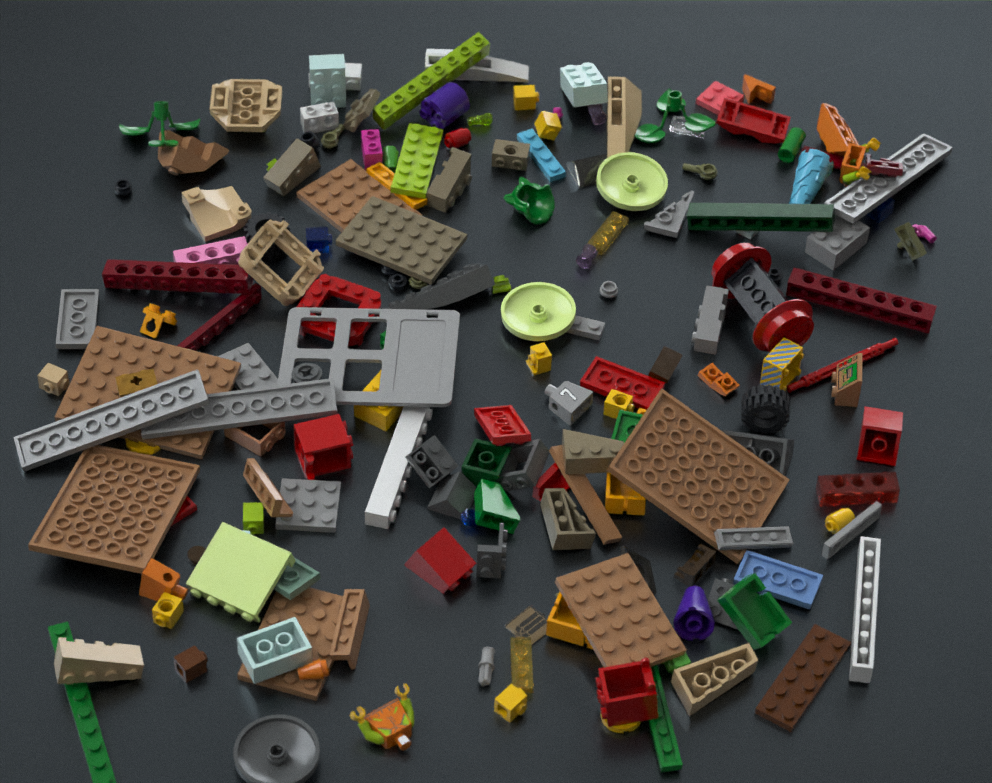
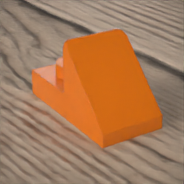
(755, 88)

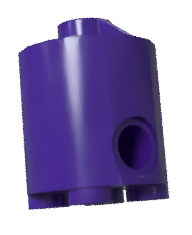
(444, 105)

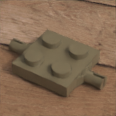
(361, 109)

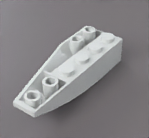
(485, 70)

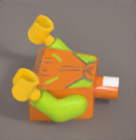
(852, 164)
(389, 723)

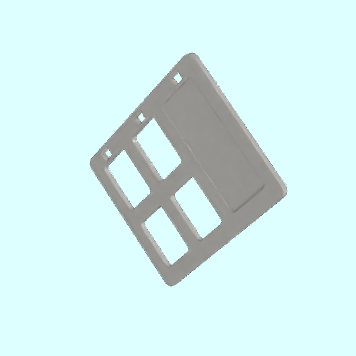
(415, 358)

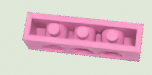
(213, 253)

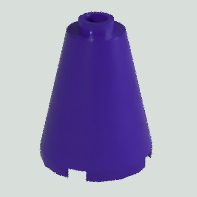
(694, 615)

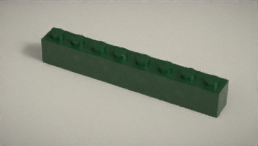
(761, 217)

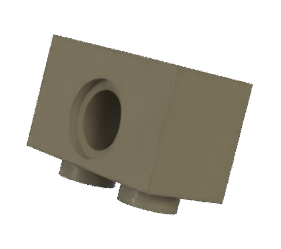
(510, 154)

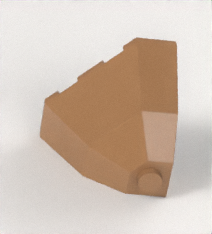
(189, 155)

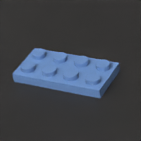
(781, 579)

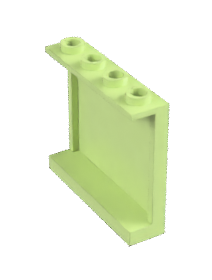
(238, 572)

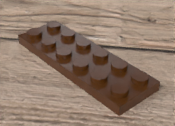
(802, 678)

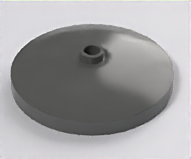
(276, 750)

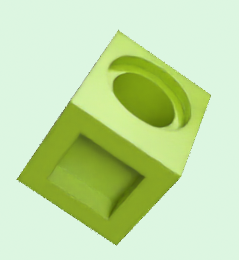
(253, 517)

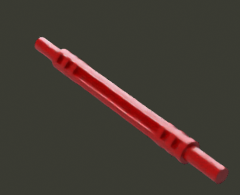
(826, 371)

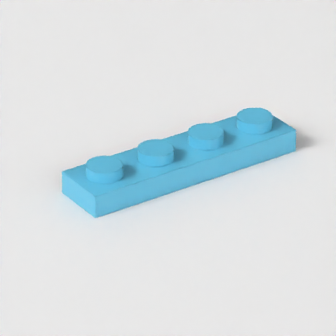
(542, 156)

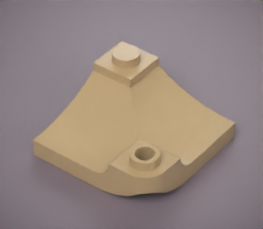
(216, 211)

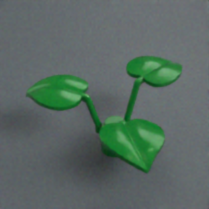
(673, 102)
(161, 113)

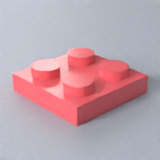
(714, 95)

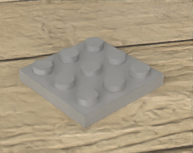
(313, 505)

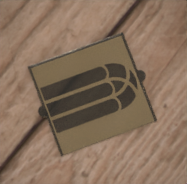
(528, 624)

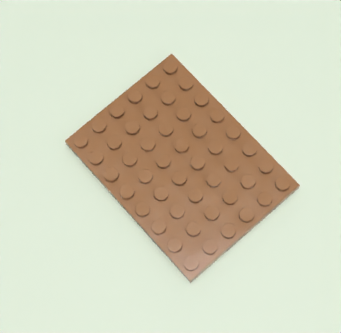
(120, 353)
(696, 472)
(115, 508)

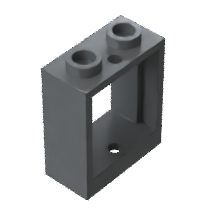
(535, 456)

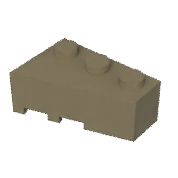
(451, 182)

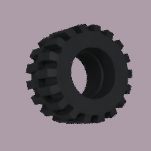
(253, 226)
(765, 409)

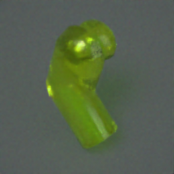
(485, 119)

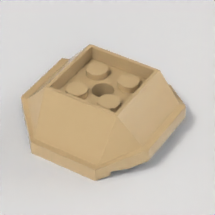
(246, 104)

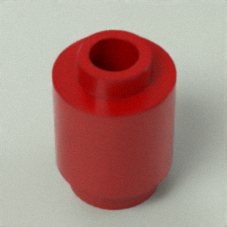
(457, 138)

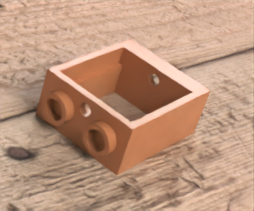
(258, 447)

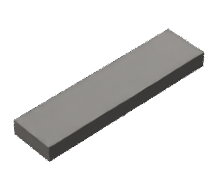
(851, 530)
(753, 538)

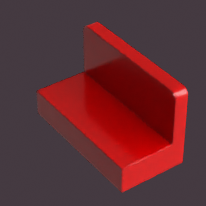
(550, 479)

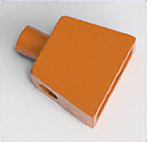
(160, 579)

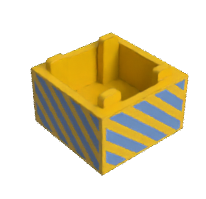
(782, 364)

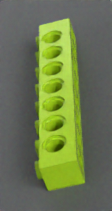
(431, 80)

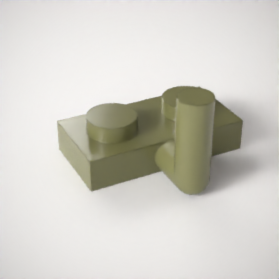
(910, 241)

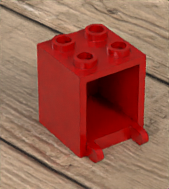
(323, 446)
(627, 693)

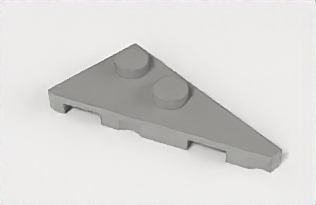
(672, 218)

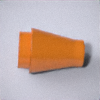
(314, 670)

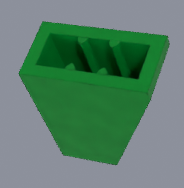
(494, 507)

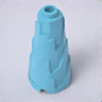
(810, 175)

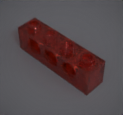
(857, 489)

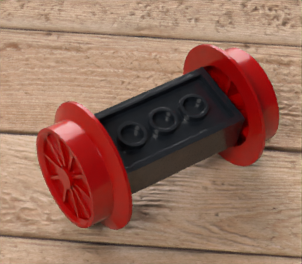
(745, 274)

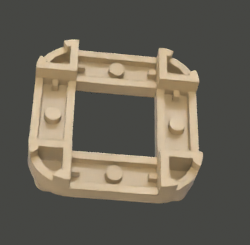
(309, 261)

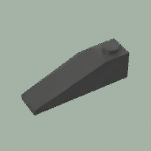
(772, 450)

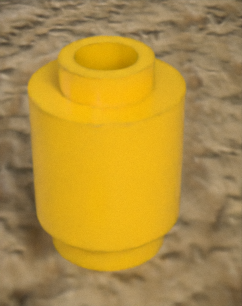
(839, 519)

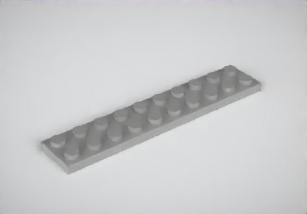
(866, 195)
(252, 408)
(111, 420)

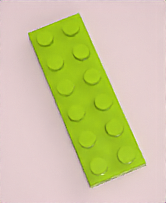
(417, 161)

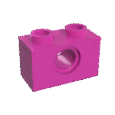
(371, 147)

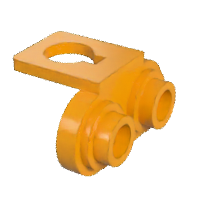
(153, 312)

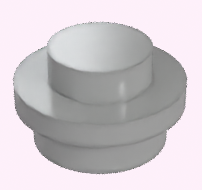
(609, 289)

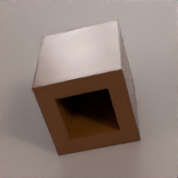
(190, 663)

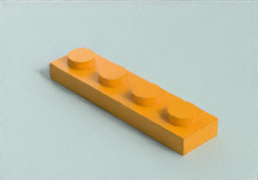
(385, 177)

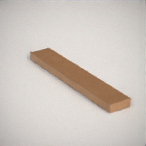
(588, 500)

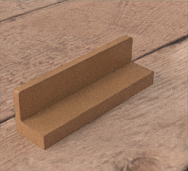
(266, 490)
(350, 626)

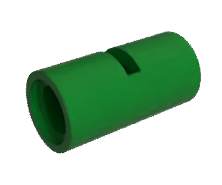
(791, 145)

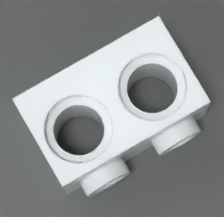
(319, 117)

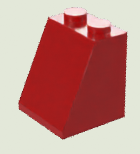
(880, 436)
(441, 562)

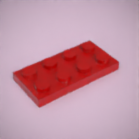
(606, 375)
(502, 425)

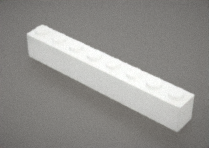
(395, 467)
(865, 610)

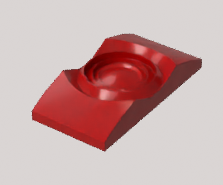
(753, 121)

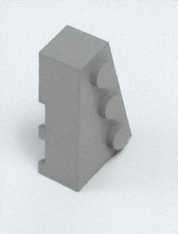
(711, 320)

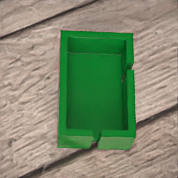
(754, 613)

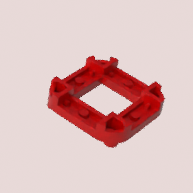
(330, 286)

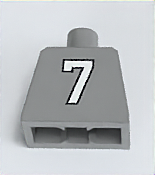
(569, 401)

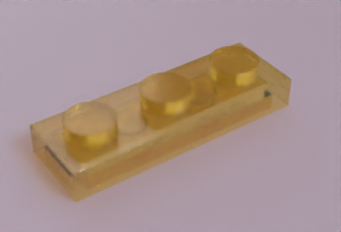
(608, 232)
(521, 663)

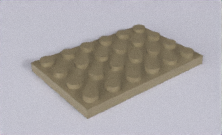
(401, 240)

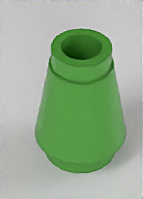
(390, 157)

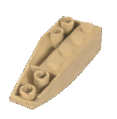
(623, 114)

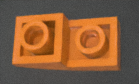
(715, 379)

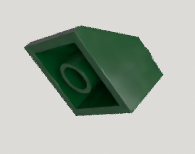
(485, 461)

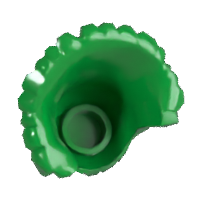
(532, 200)

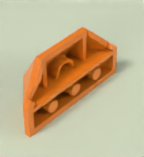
(834, 130)

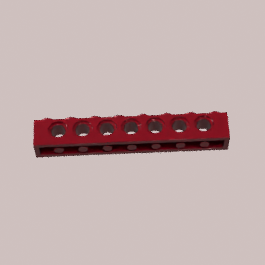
(176, 276)
(861, 300)

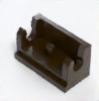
(665, 364)
(696, 566)

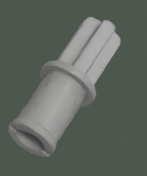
(486, 666)

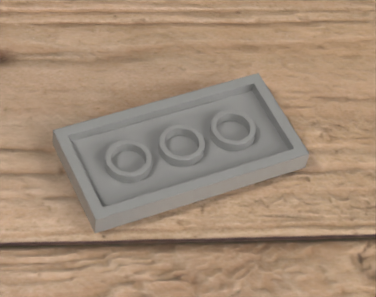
(77, 318)
(253, 370)

